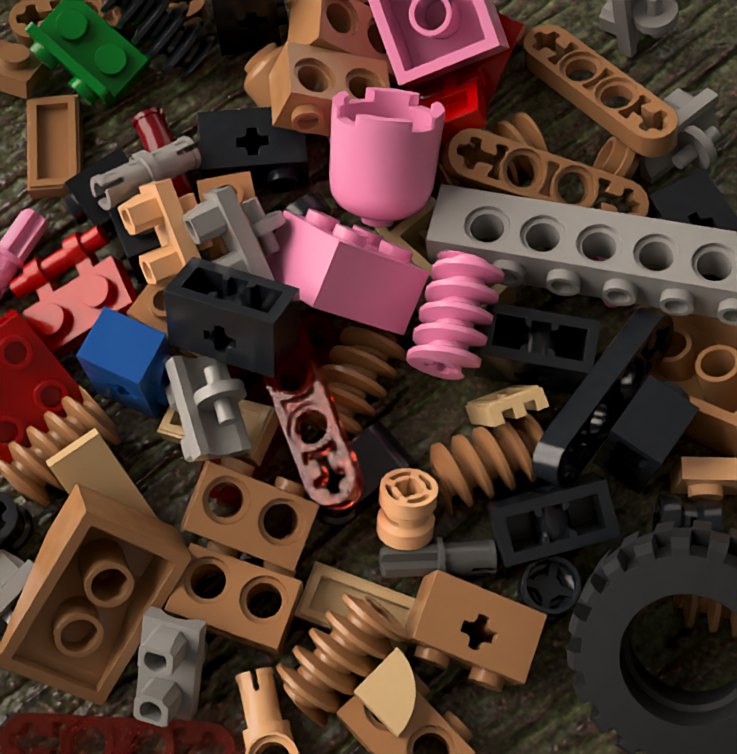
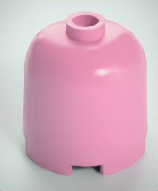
(383, 153)

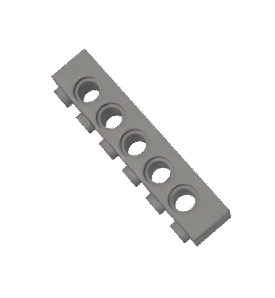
(581, 232)

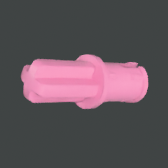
(18, 245)

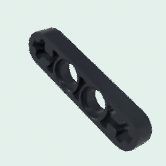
(602, 397)

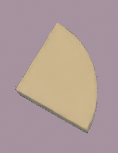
(390, 692)

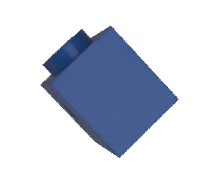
(127, 362)

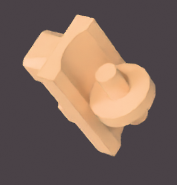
(163, 210)

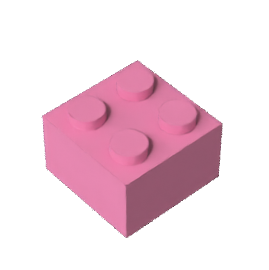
(437, 36)
(347, 270)

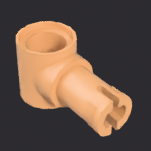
(263, 714)

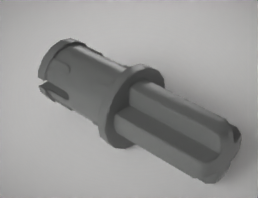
(452, 557)

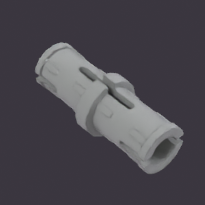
(144, 168)

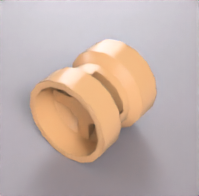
(407, 509)

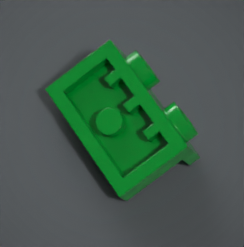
(89, 50)

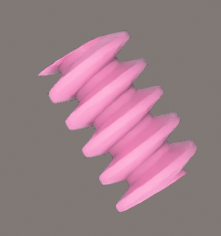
(452, 313)

